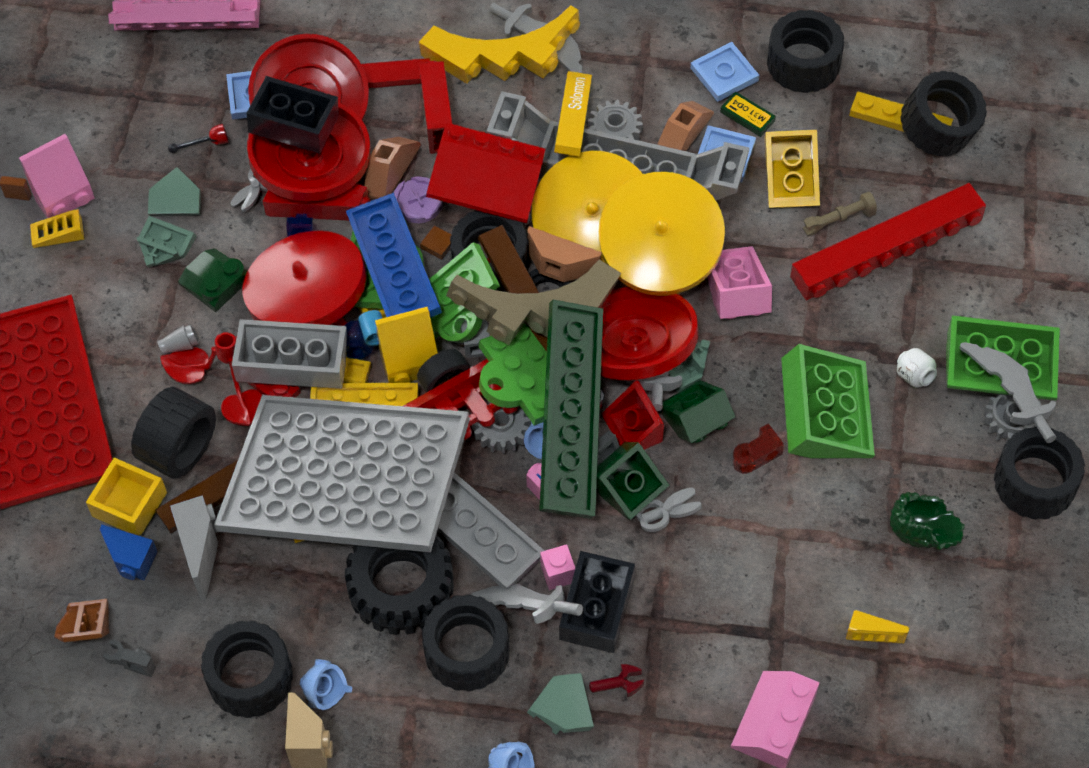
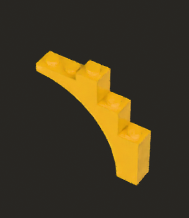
(501, 57)

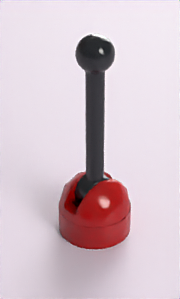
(216, 135)

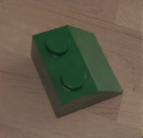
(697, 411)
(629, 479)

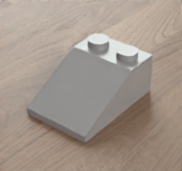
(198, 537)

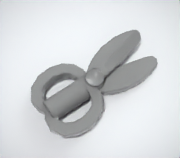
(249, 193)
(671, 508)

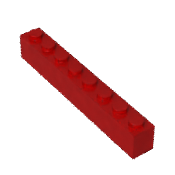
(887, 241)

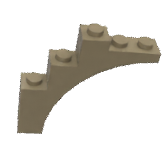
(510, 311)

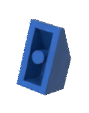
(130, 552)

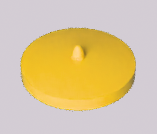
(575, 193)
(661, 233)

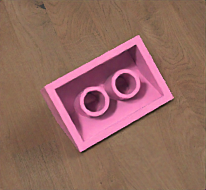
(775, 716)

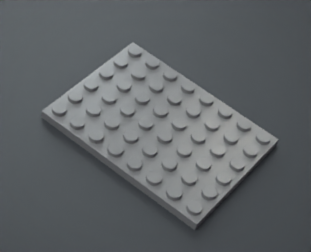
(344, 473)

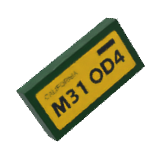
(747, 114)

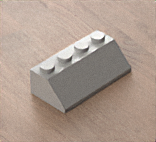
(290, 354)

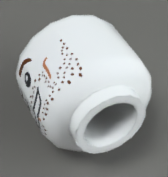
(916, 367)

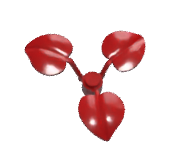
(189, 367)

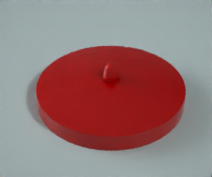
(317, 65)
(310, 175)
(305, 279)
(645, 334)

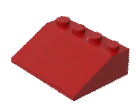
(485, 172)

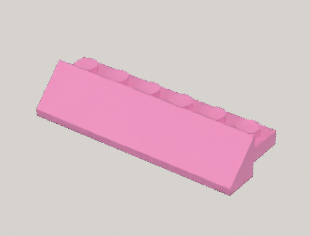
(184, 14)

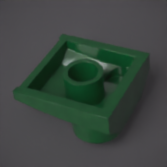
(213, 278)

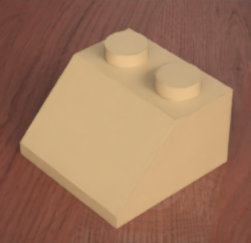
(306, 738)

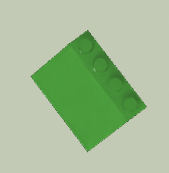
(1028, 344)
(826, 404)

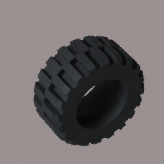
(401, 611)

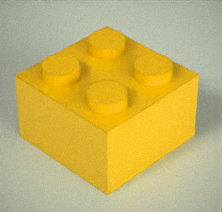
(126, 497)

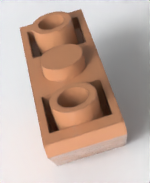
(685, 125)
(388, 165)
(559, 256)

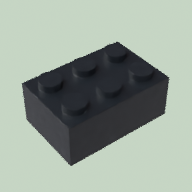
(292, 114)
(603, 590)

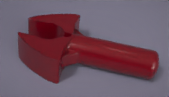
(620, 681)

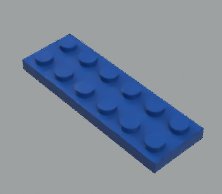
(392, 257)

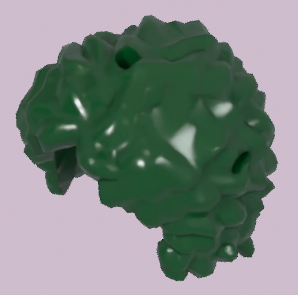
(925, 522)

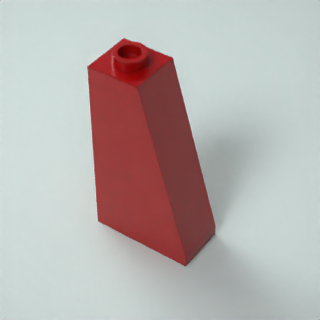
(435, 101)
(327, 209)

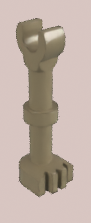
(866, 204)

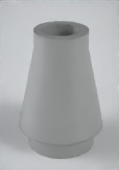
(179, 340)

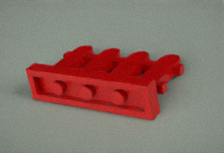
(459, 392)

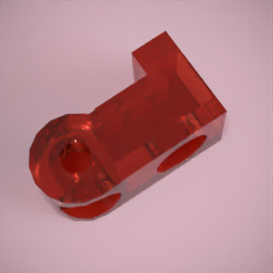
(758, 452)

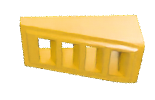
(57, 237)
(875, 629)

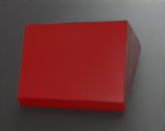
(634, 418)

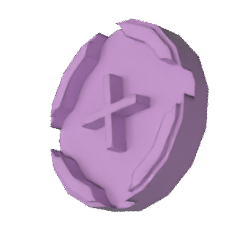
(413, 200)

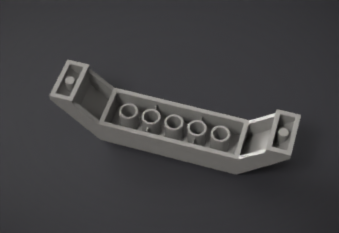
(715, 169)

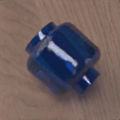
(355, 341)

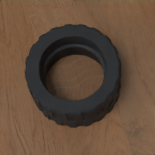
(811, 29)
(959, 96)
(479, 222)
(173, 432)
(1026, 498)
(466, 611)
(237, 639)

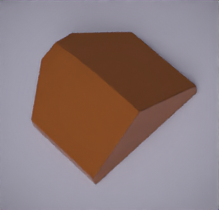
(84, 621)

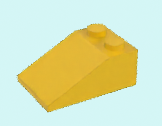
(792, 168)
(405, 344)

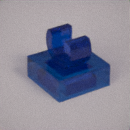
(299, 224)

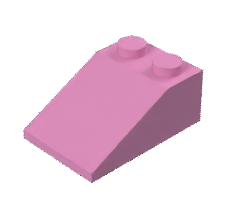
(56, 177)
(740, 284)

